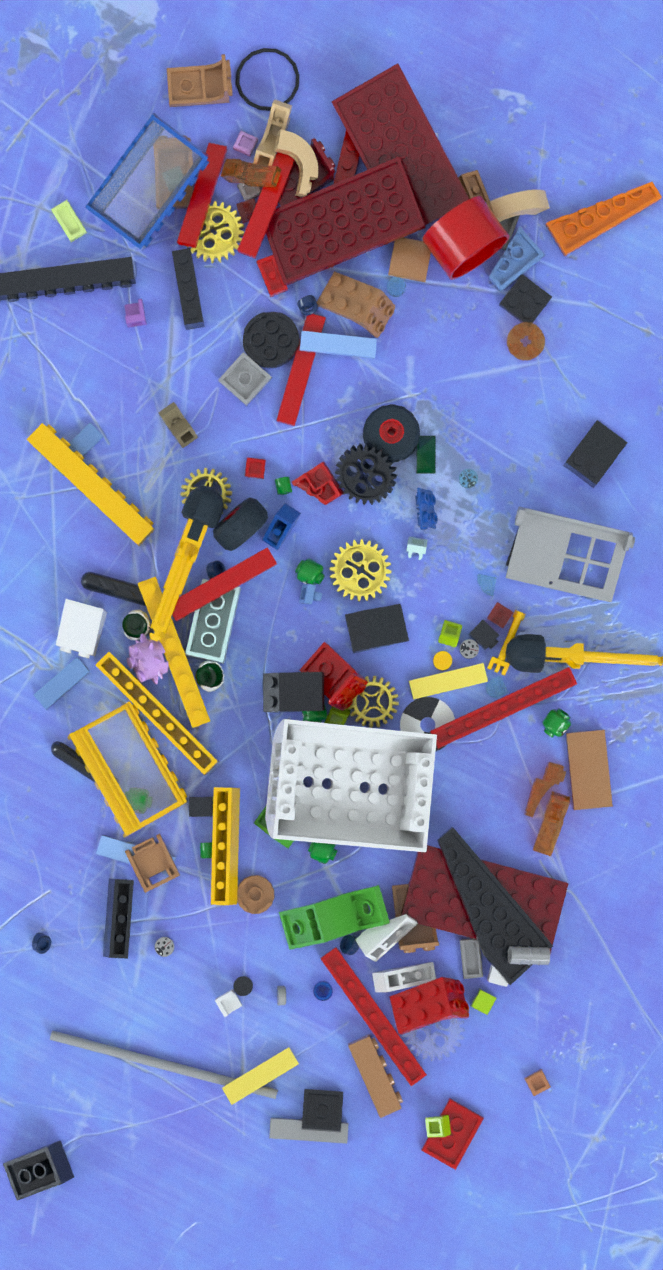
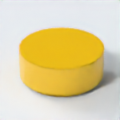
(442, 660)

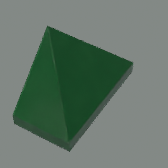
(426, 455)

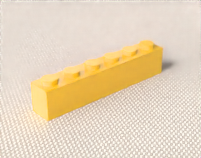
(225, 846)

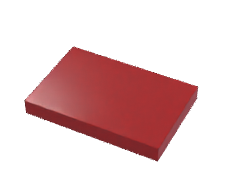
(463, 1128)

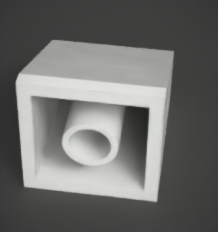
(80, 628)

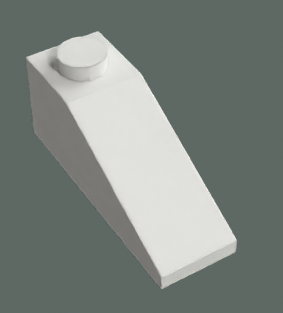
(380, 939)
(403, 977)

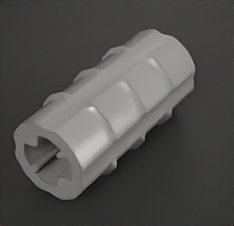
(529, 955)

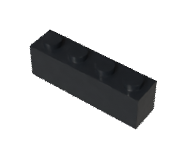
(188, 289)
(118, 918)

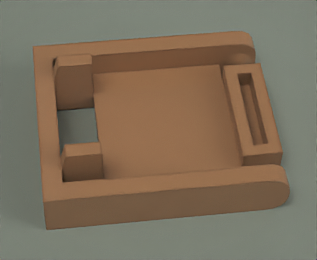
(151, 860)

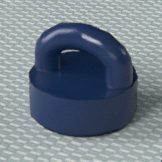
(306, 303)
(214, 569)
(41, 943)
(349, 945)

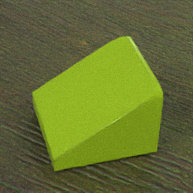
(450, 633)
(337, 716)
(483, 1001)
(438, 1126)

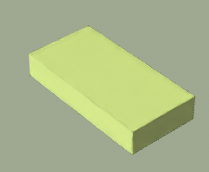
(69, 221)

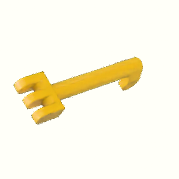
(500, 661)

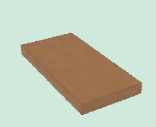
(589, 769)

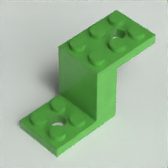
(334, 917)

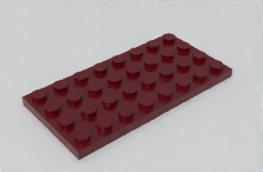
(389, 124)
(343, 221)
(437, 904)

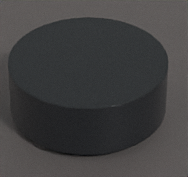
(243, 985)

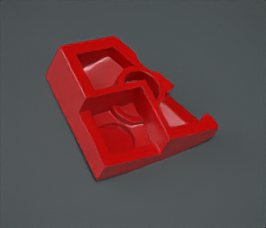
(319, 483)

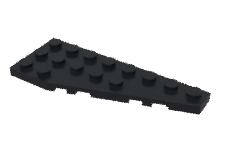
(490, 908)

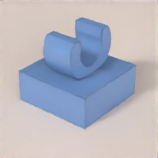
(308, 594)

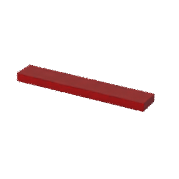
(202, 196)
(265, 208)
(299, 375)
(223, 583)

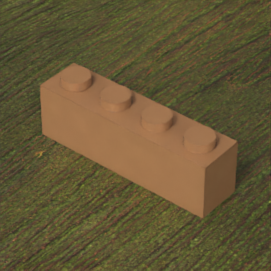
(374, 1075)

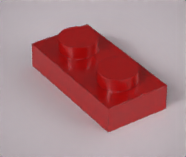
(271, 275)

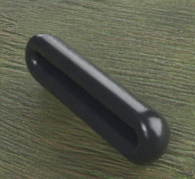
(112, 587)
(70, 758)

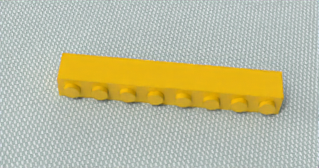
(90, 484)
(176, 658)
(156, 713)

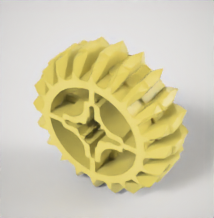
(211, 477)
(383, 688)

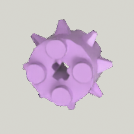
(147, 659)

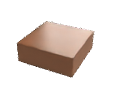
(537, 1082)

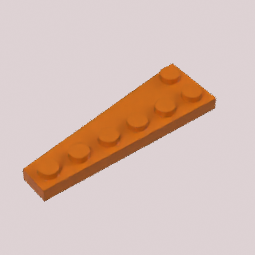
(588, 223)

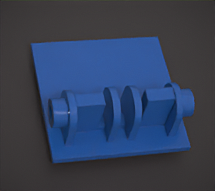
(425, 501)

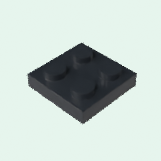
(525, 300)
(322, 1110)

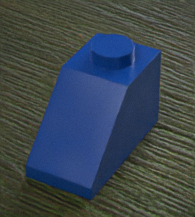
(281, 526)

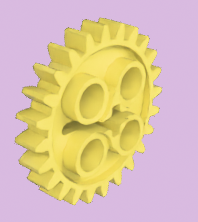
(221, 247)
(370, 555)

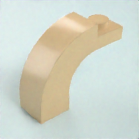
(277, 121)
(303, 154)
(519, 203)

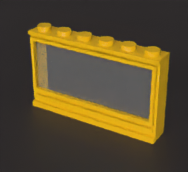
(127, 767)

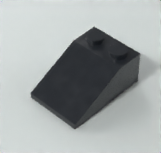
(595, 454)
(376, 628)
(293, 692)
(38, 1170)

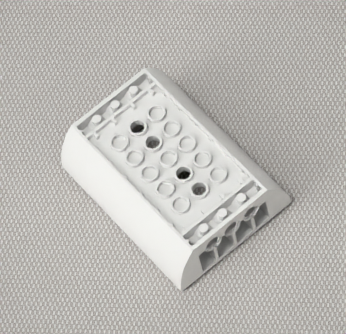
(348, 758)

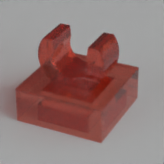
(246, 209)
(499, 615)

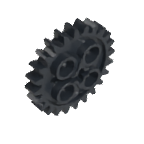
(351, 480)

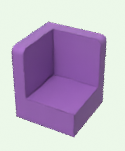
(135, 314)

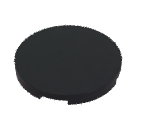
(271, 339)

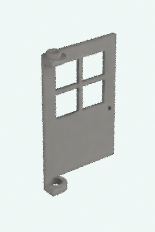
(543, 546)

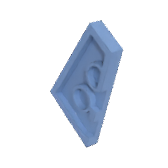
(516, 260)

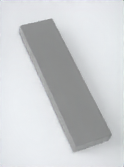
(291, 1130)

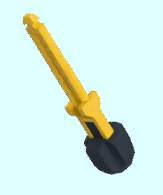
(203, 510)
(530, 653)

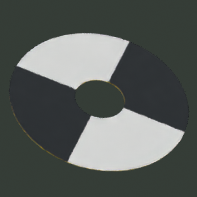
(423, 708)

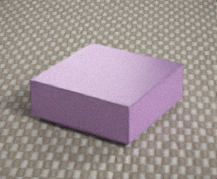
(245, 143)

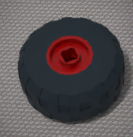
(393, 430)
(240, 524)

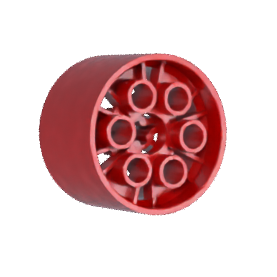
(465, 237)

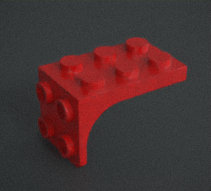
(341, 680)
(429, 1004)

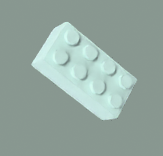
(213, 627)

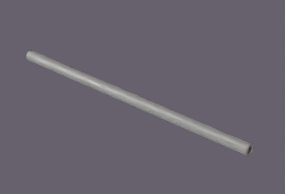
(152, 1061)

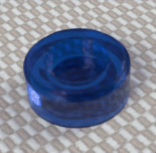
(323, 990)

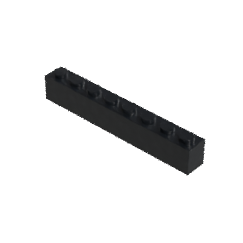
(67, 279)

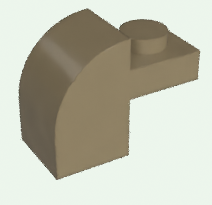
(178, 425)

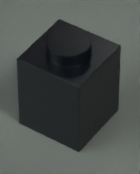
(484, 635)
(200, 806)

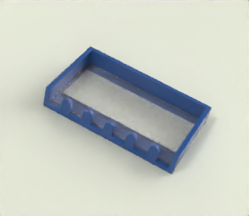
(147, 182)

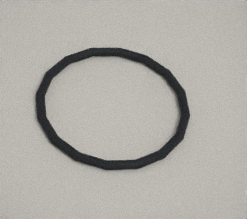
(257, 52)

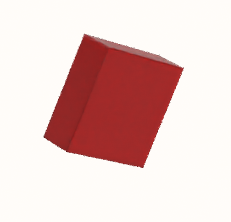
(255, 468)

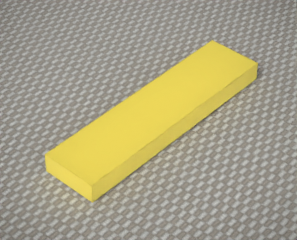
(448, 681)
(260, 1076)

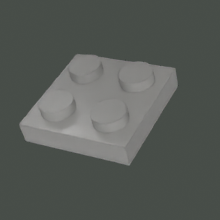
(244, 379)

